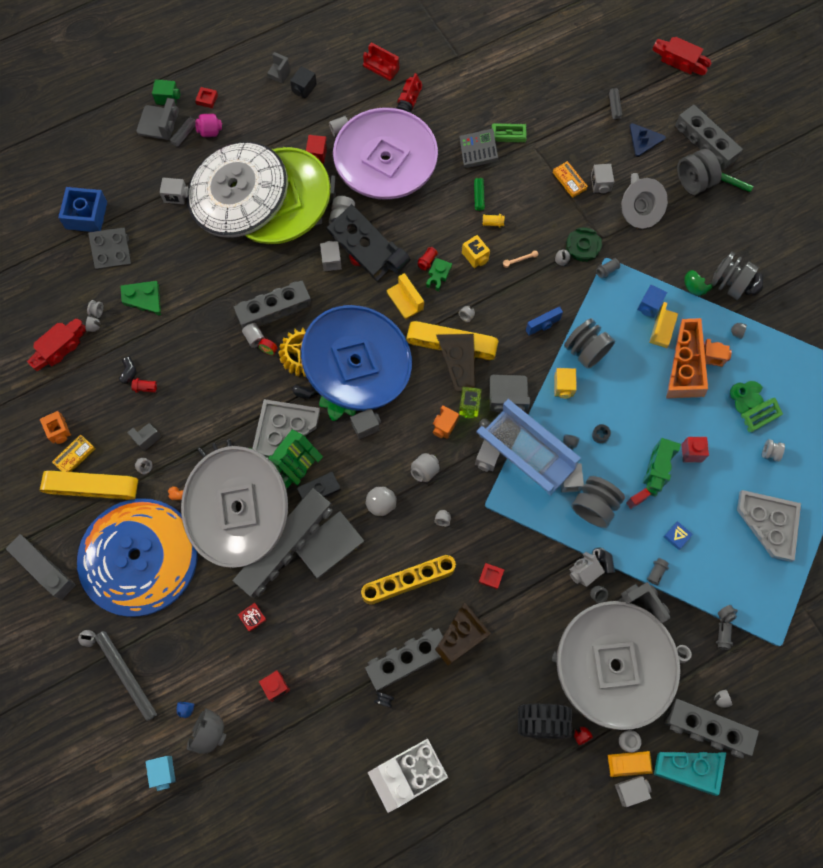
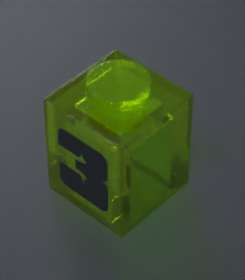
(470, 402)

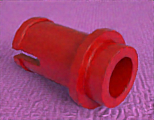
(425, 262)
(145, 386)

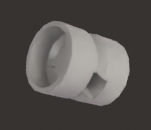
(339, 205)

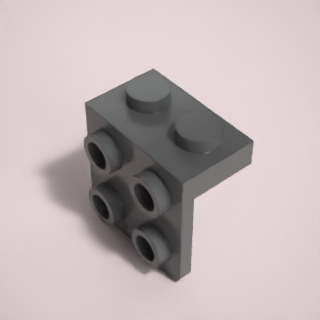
(158, 121)
(508, 387)
(648, 597)

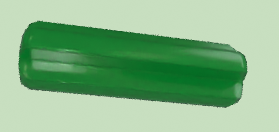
(479, 194)

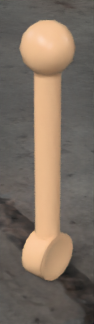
(506, 263)

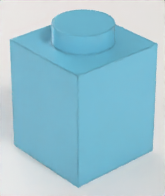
(160, 772)

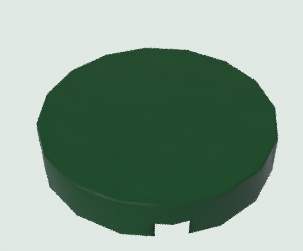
(583, 244)

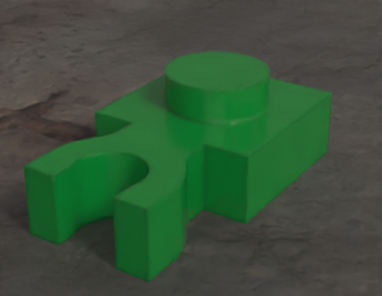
(439, 271)

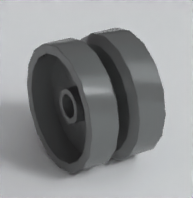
(699, 171)

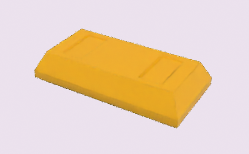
(630, 764)

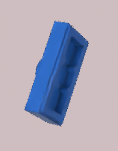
(544, 321)

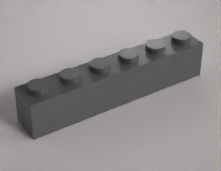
(298, 527)

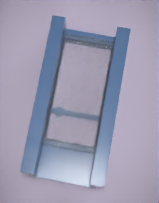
(530, 447)

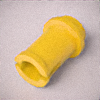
(493, 220)

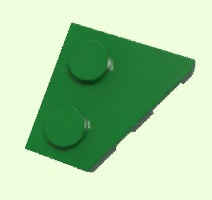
(142, 296)

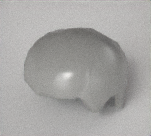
(381, 501)

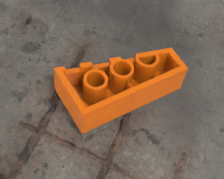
(688, 368)

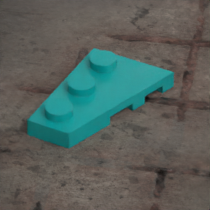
(695, 770)

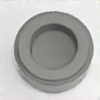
(630, 741)

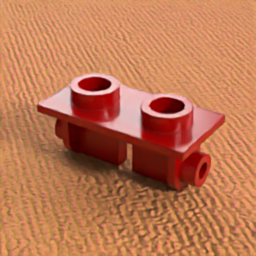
(412, 87)

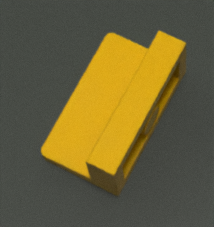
(406, 297)
(663, 327)

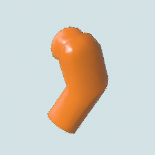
(175, 494)

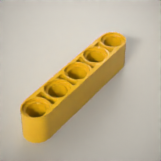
(425, 336)
(89, 485)
(415, 572)

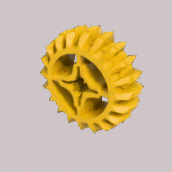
(292, 347)

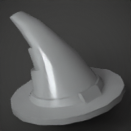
(644, 202)

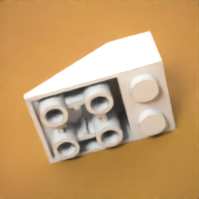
(407, 775)

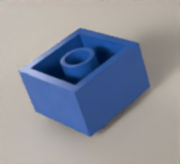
(83, 209)

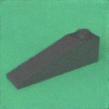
(40, 567)

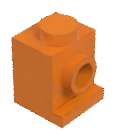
(716, 353)
(445, 422)
(51, 424)

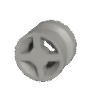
(773, 450)

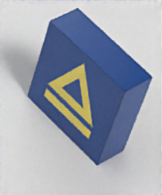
(678, 535)

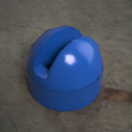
(185, 709)

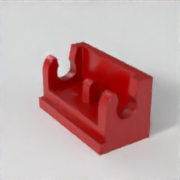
(381, 61)

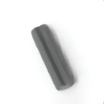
(615, 103)
(182, 132)

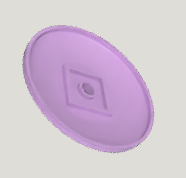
(383, 133)

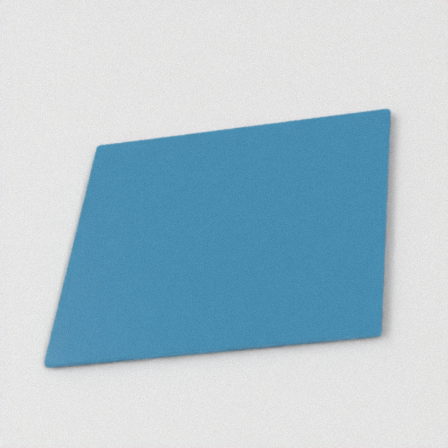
(628, 394)

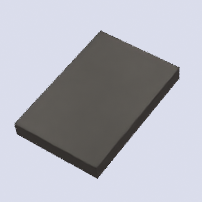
(329, 545)

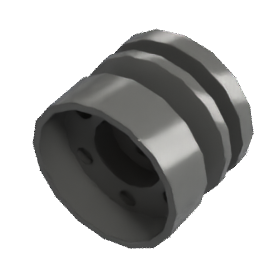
(734, 275)
(586, 340)
(598, 501)

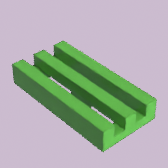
(512, 134)
(748, 421)

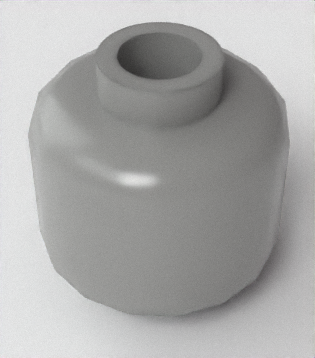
(425, 467)

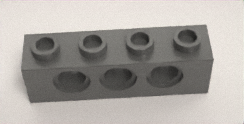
(708, 135)
(283, 307)
(382, 680)
(744, 736)

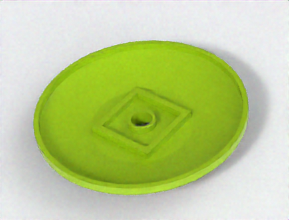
(304, 201)

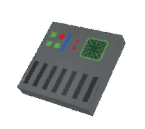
(478, 148)

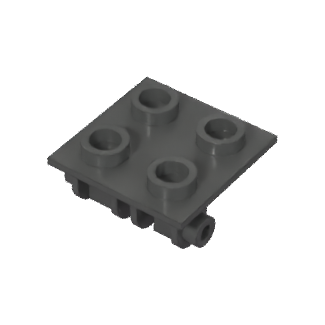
(109, 247)

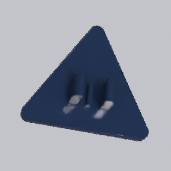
(644, 139)

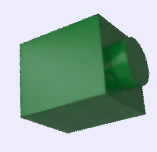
(165, 89)

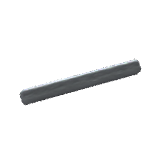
(126, 676)

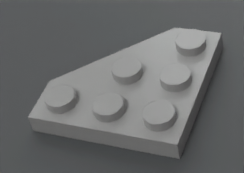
(278, 420)
(772, 522)

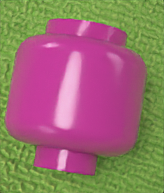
(208, 125)

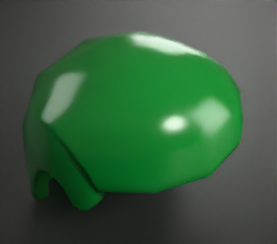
(696, 284)

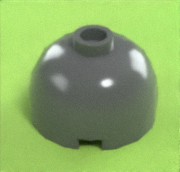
(206, 733)

